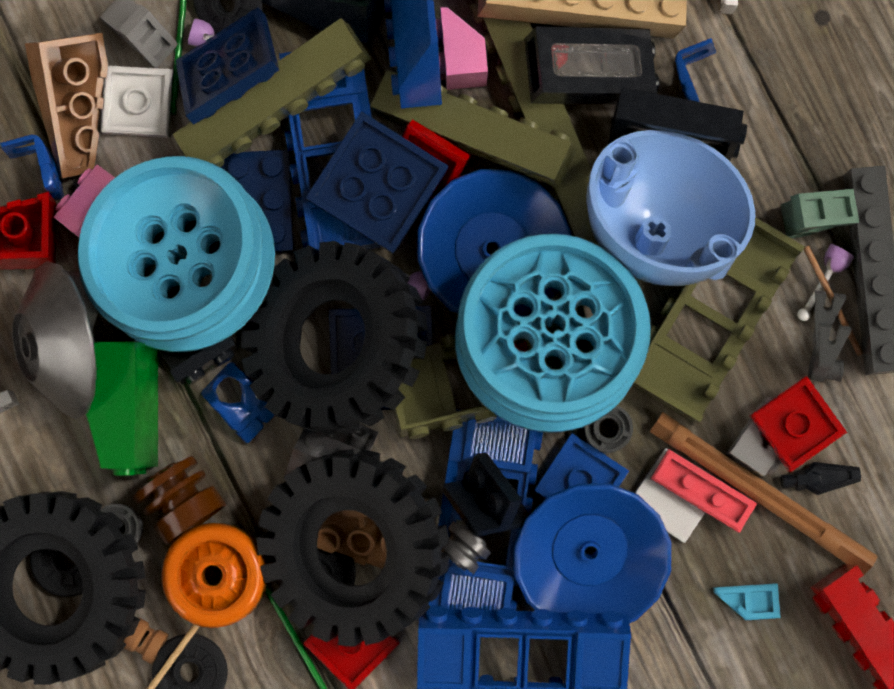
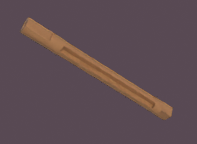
(724, 467)

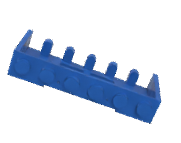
(320, 224)
(513, 454)
(451, 647)

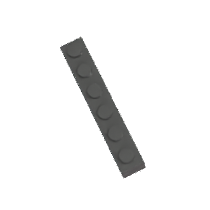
(873, 266)

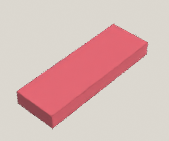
(703, 491)

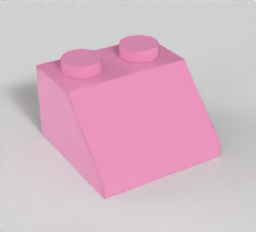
(74, 208)

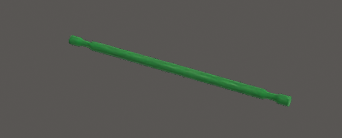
(178, 53)
(296, 640)

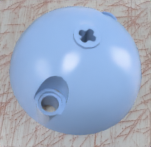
(669, 207)

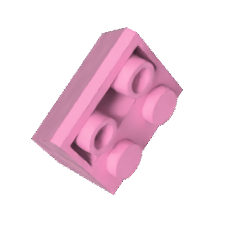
(464, 52)

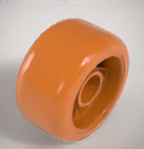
(185, 580)

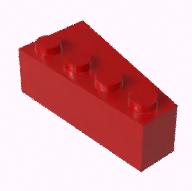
(28, 233)
(859, 621)

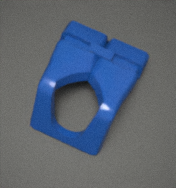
(705, 48)
(45, 158)
(242, 416)

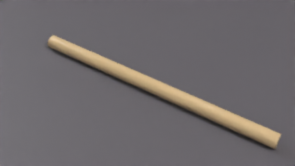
(173, 657)

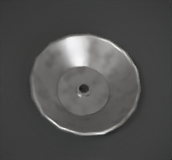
(56, 341)

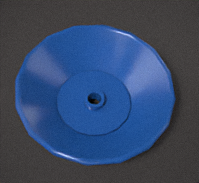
(476, 212)
(622, 573)

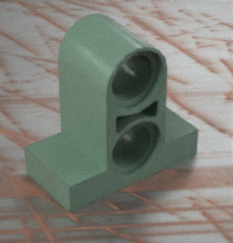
(818, 212)

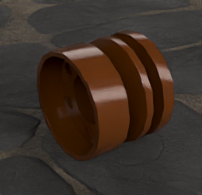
(179, 499)

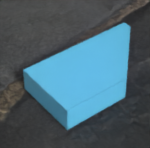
(752, 601)

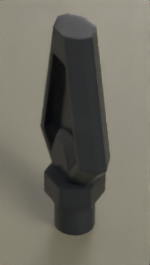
(822, 477)

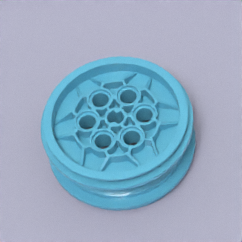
(164, 198)
(519, 383)

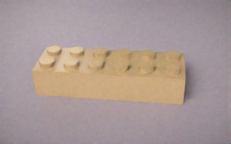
(662, 17)

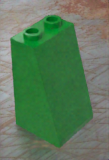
(125, 407)

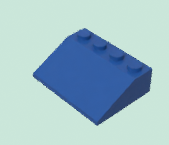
(414, 52)

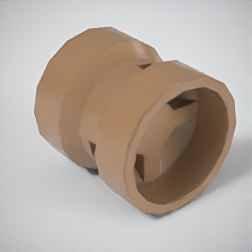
(151, 644)

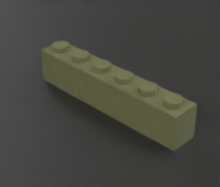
(301, 76)
(484, 133)

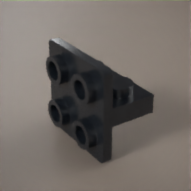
(486, 499)

